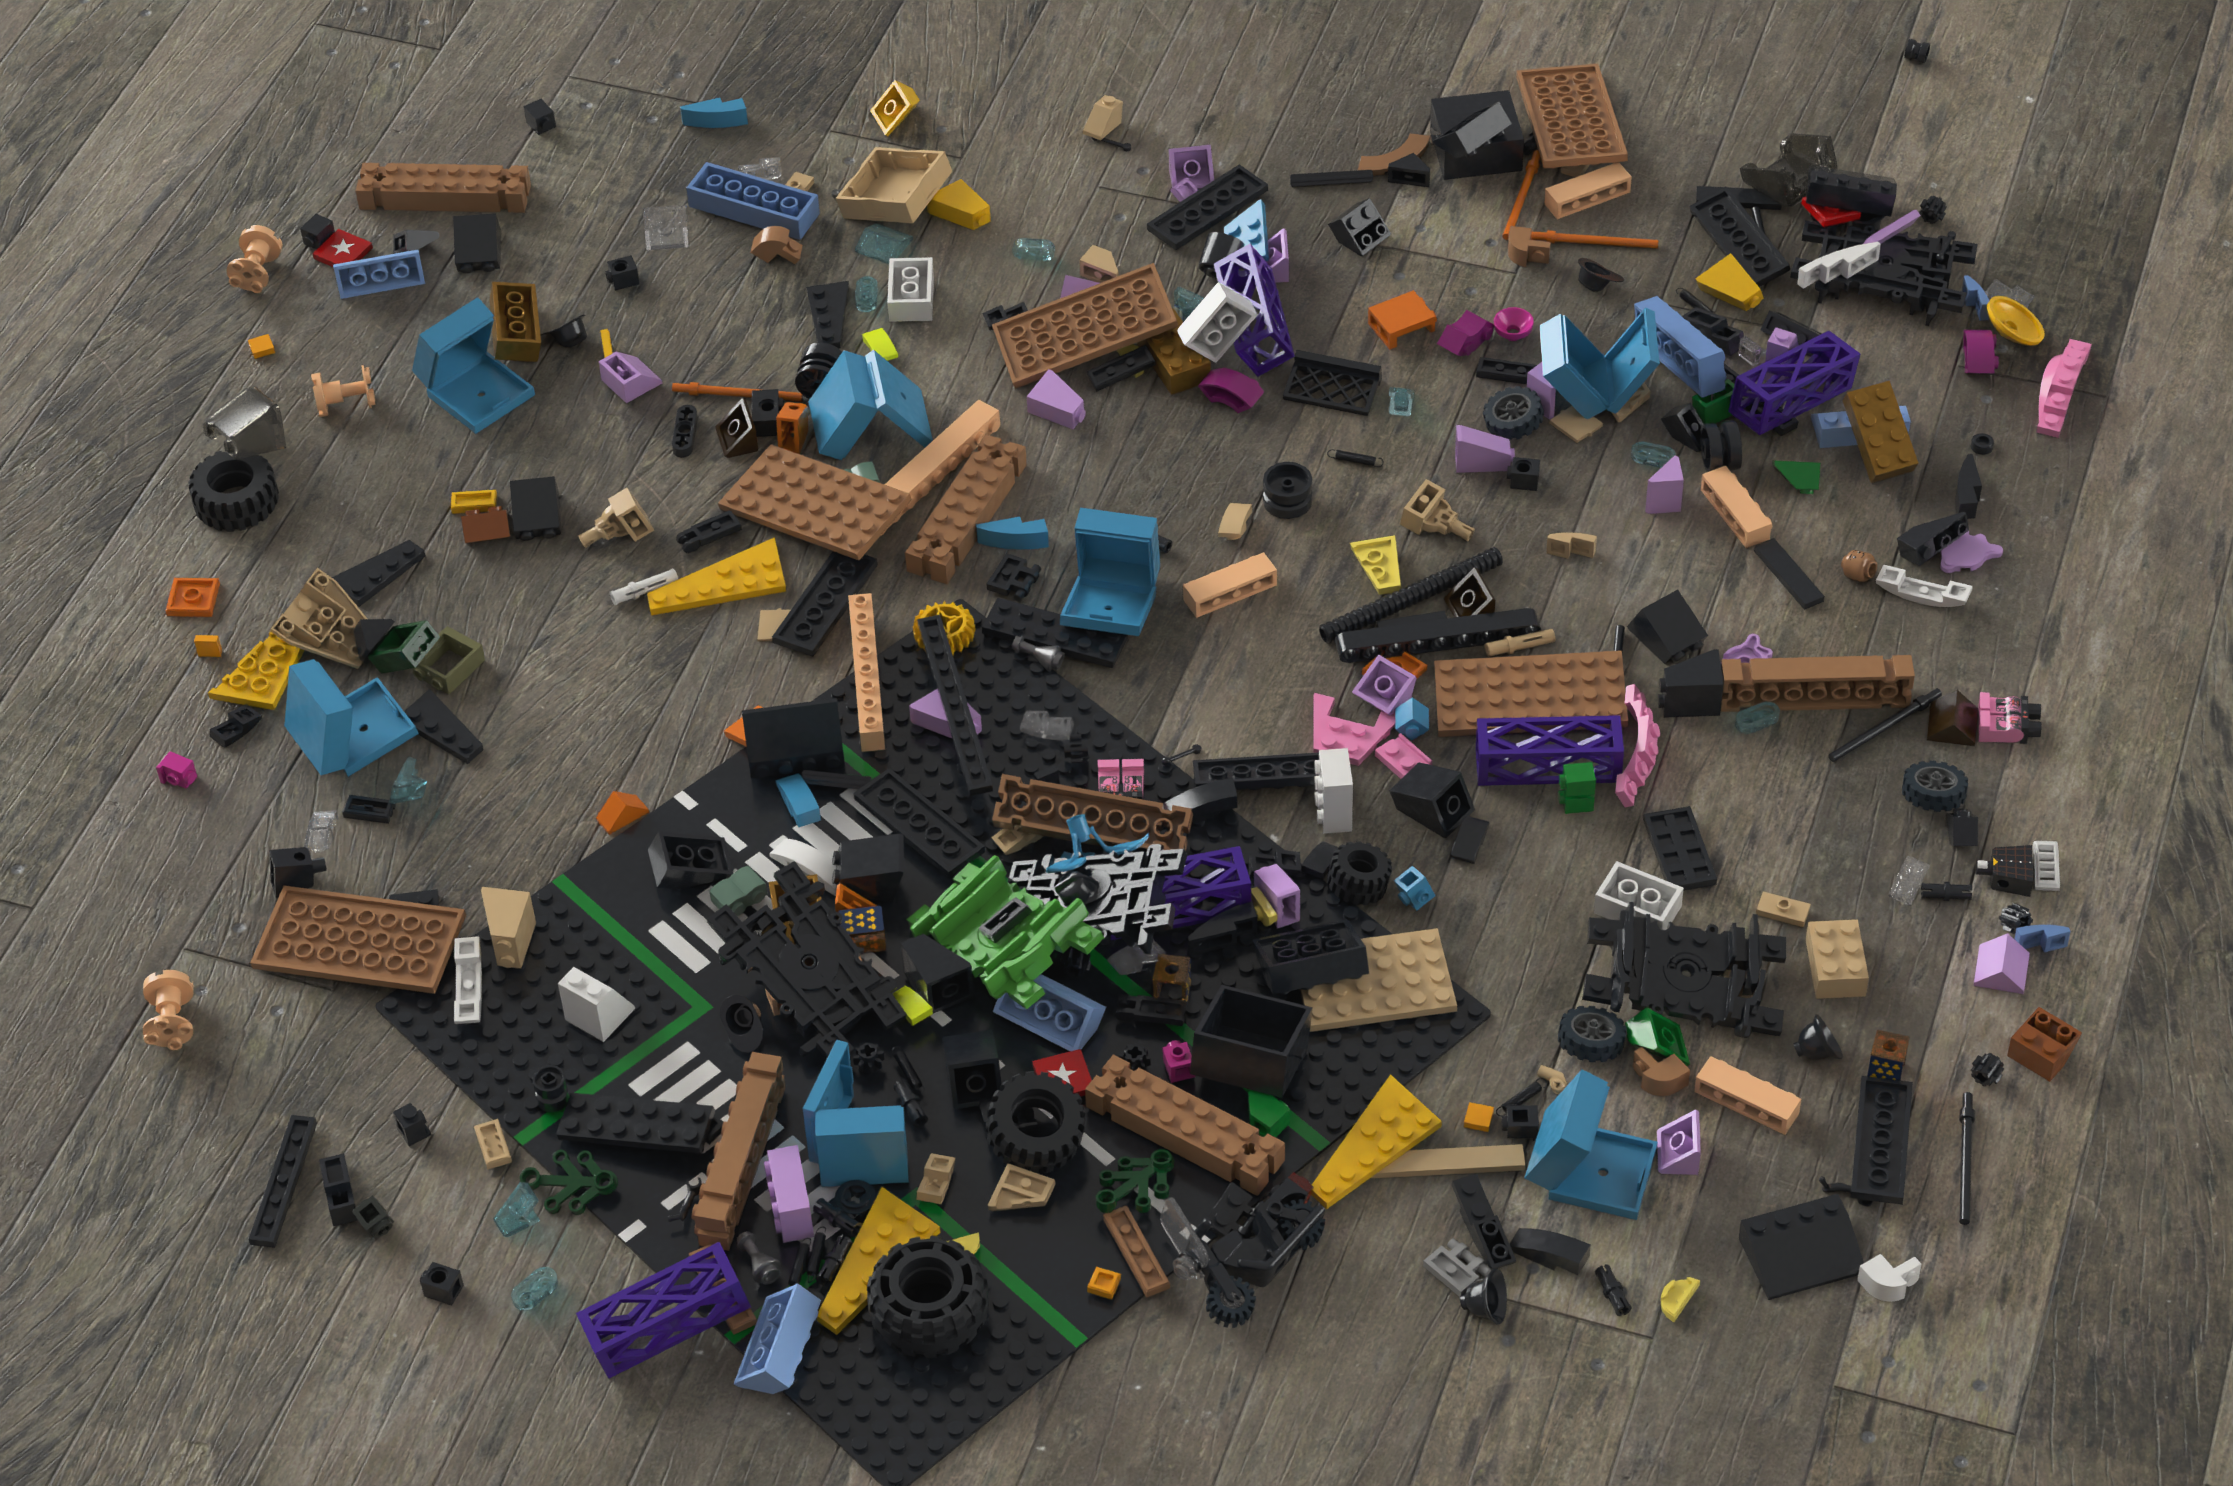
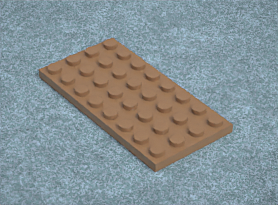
(1571, 116)
(1085, 325)
(815, 502)
(1528, 688)
(358, 939)

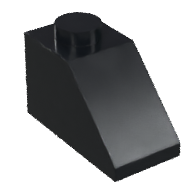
(1684, 425)

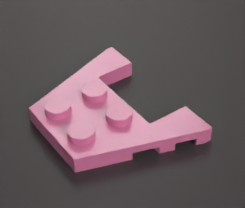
(1340, 733)

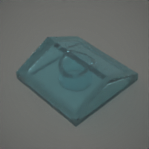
(882, 242)

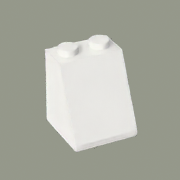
(592, 1004)

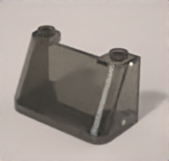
(1788, 177)
(249, 424)

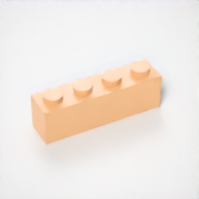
(1587, 190)
(1736, 506)
(1230, 585)
(1747, 1095)

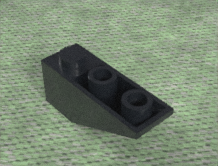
(1930, 538)

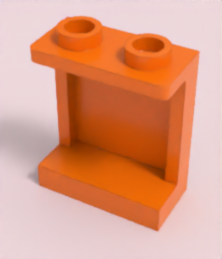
(1400, 317)

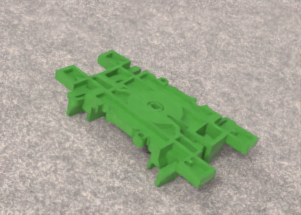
(1020, 954)

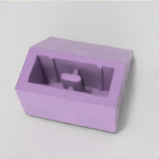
(627, 376)

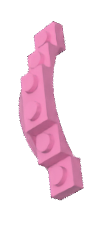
(2059, 385)
(1645, 750)

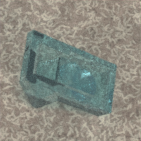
(1186, 301)
(1401, 401)
(407, 784)
(517, 1211)

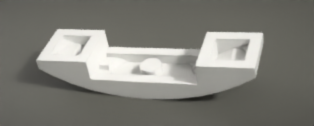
(1920, 591)
(808, 859)
(468, 980)

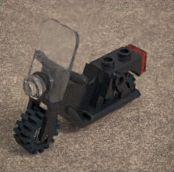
(1246, 1260)

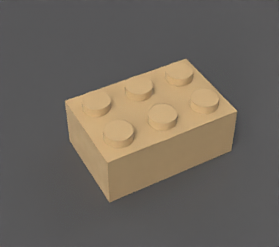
(1837, 959)

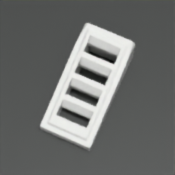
(2049, 852)

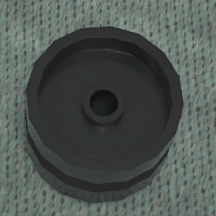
(1721, 446)
(1287, 490)

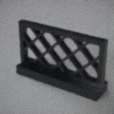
(1336, 369)

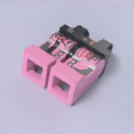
(2007, 719)
(1132, 777)

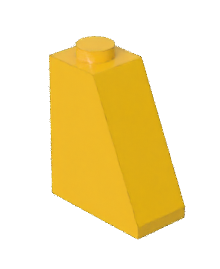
(960, 205)
(1731, 284)

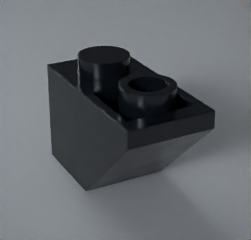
(1962, 828)

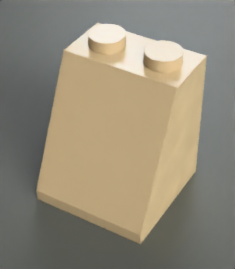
(510, 924)

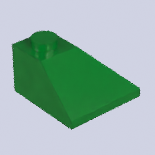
(1800, 474)
(1657, 1035)

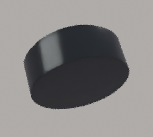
(1982, 444)

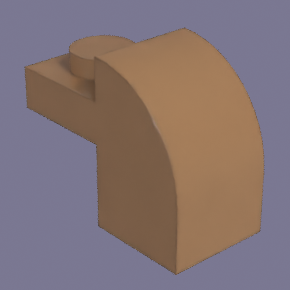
(775, 241)
(1524, 249)
(1662, 1077)

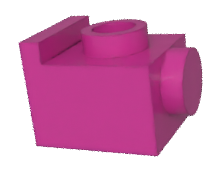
(176, 770)
(1177, 1056)

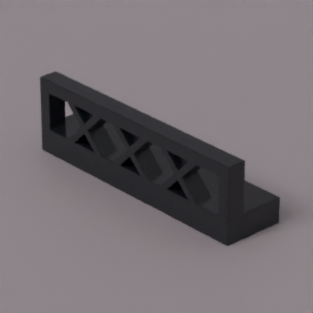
(1781, 321)

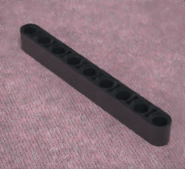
(1435, 635)

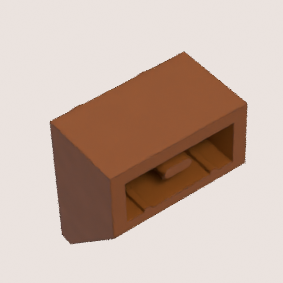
(486, 525)
(2043, 1044)

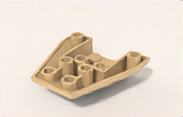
(322, 621)

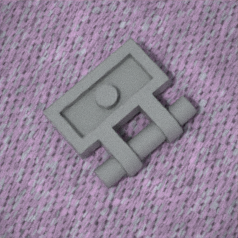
(1451, 1271)

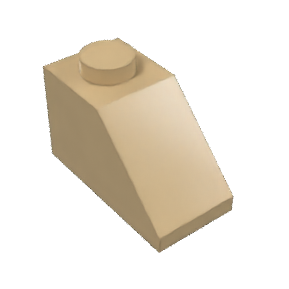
(1104, 117)
(1098, 265)

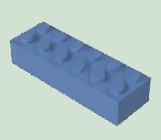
(752, 200)
(1686, 349)

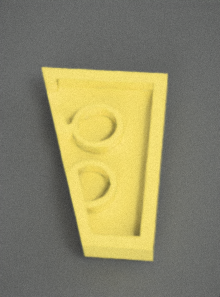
(1379, 562)

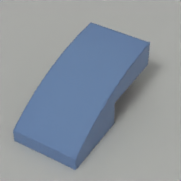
(1975, 297)
(2048, 936)

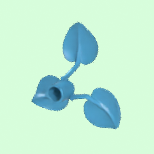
(1080, 833)

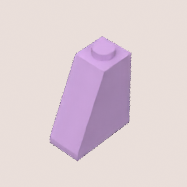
(1777, 344)
(1055, 401)
(1481, 451)
(930, 714)
(1280, 892)

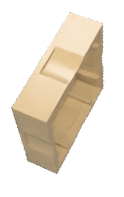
(894, 185)

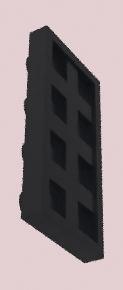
(1680, 848)

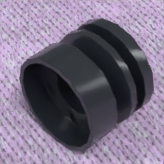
(814, 366)

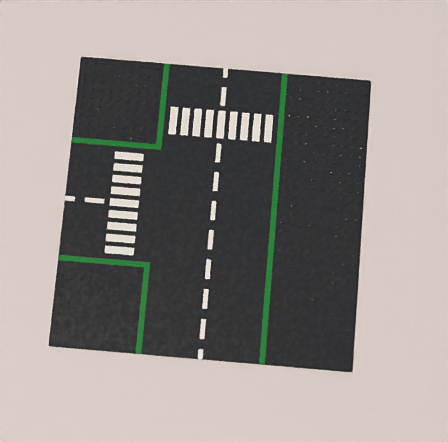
(663, 957)

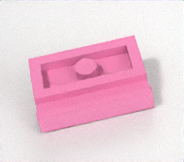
(1401, 755)

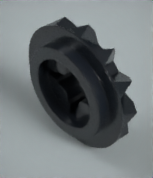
(859, 1189)

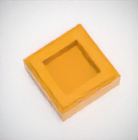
(261, 346)
(208, 646)
(1478, 1117)
(1104, 1283)

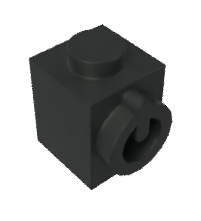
(373, 1217)

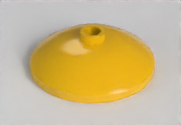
(2014, 321)

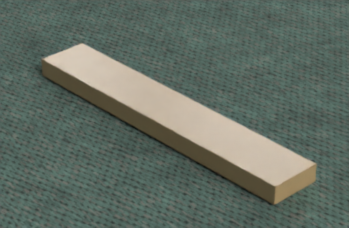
(1456, 1161)

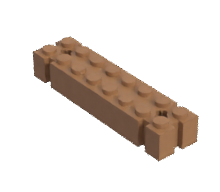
(443, 187)
(967, 502)
(1818, 682)
(1114, 817)
(1185, 1125)
(739, 1150)

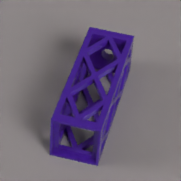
(1253, 276)
(1825, 351)
(1534, 748)
(1220, 883)
(640, 1324)

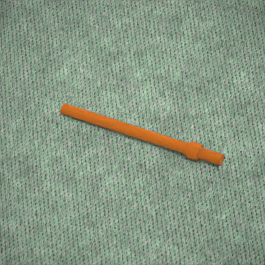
(1531, 169)
(1552, 236)
(695, 389)

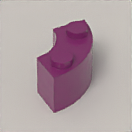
(1466, 334)
(1979, 351)
(1231, 389)

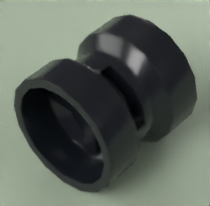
(1917, 50)

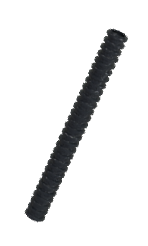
(1409, 595)

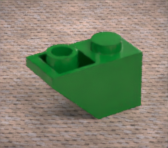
(1267, 1113)

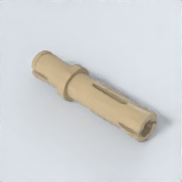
(1511, 644)

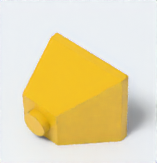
(894, 106)

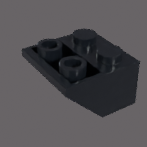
(1360, 227)

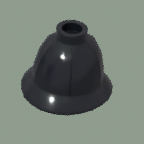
(1817, 1041)
(1487, 1297)

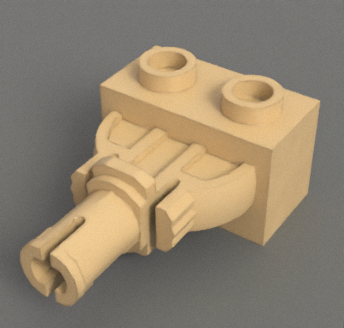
(1432, 513)
(619, 519)

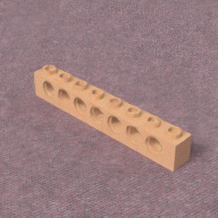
(866, 672)

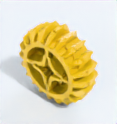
(956, 621)

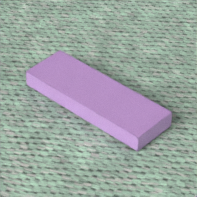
(1894, 228)

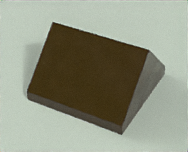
(737, 431)
(1470, 596)
(1953, 720)

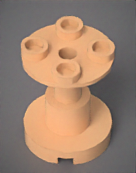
(258, 248)
(334, 391)
(168, 994)

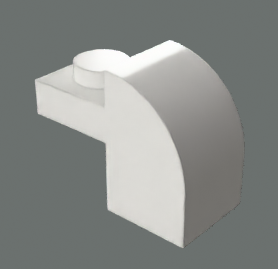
(1888, 1282)

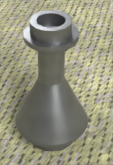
(1048, 656)
(764, 1267)

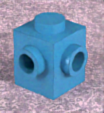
(1412, 718)
(1414, 888)

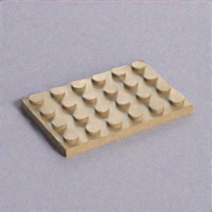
(1404, 981)

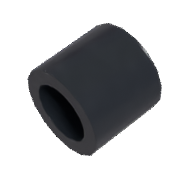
(1217, 247)

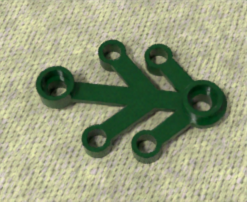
(1159, 1162)
(573, 1182)

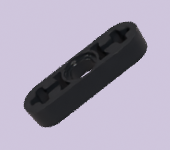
(689, 437)

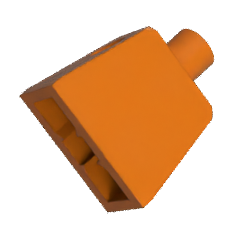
(792, 419)

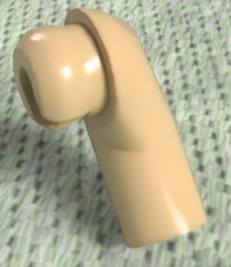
(1555, 1078)

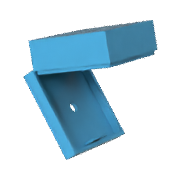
(457, 367)
(1590, 378)
(854, 394)
(1116, 571)
(330, 724)
(852, 1141)
(1574, 1150)

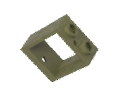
(459, 644)

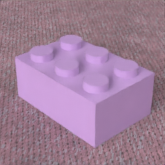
(788, 1194)

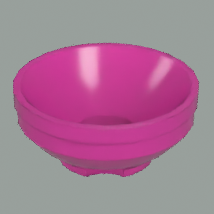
(1516, 319)

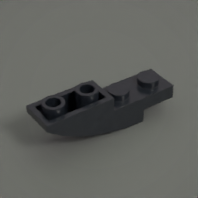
(1482, 1223)

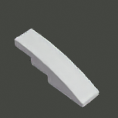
(1841, 262)

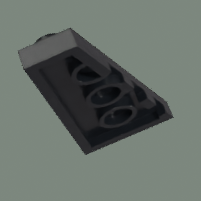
(828, 311)
(377, 572)
(441, 727)

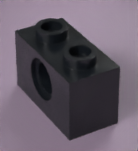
(765, 409)

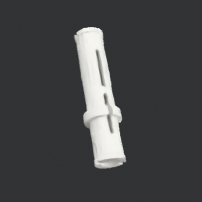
(642, 587)

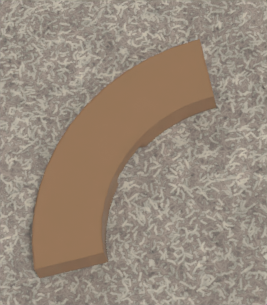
(1379, 164)

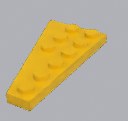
(738, 577)
(259, 675)
(1382, 1134)
(885, 1226)

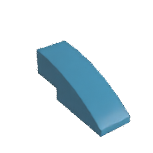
(715, 114)
(1013, 534)
(799, 800)

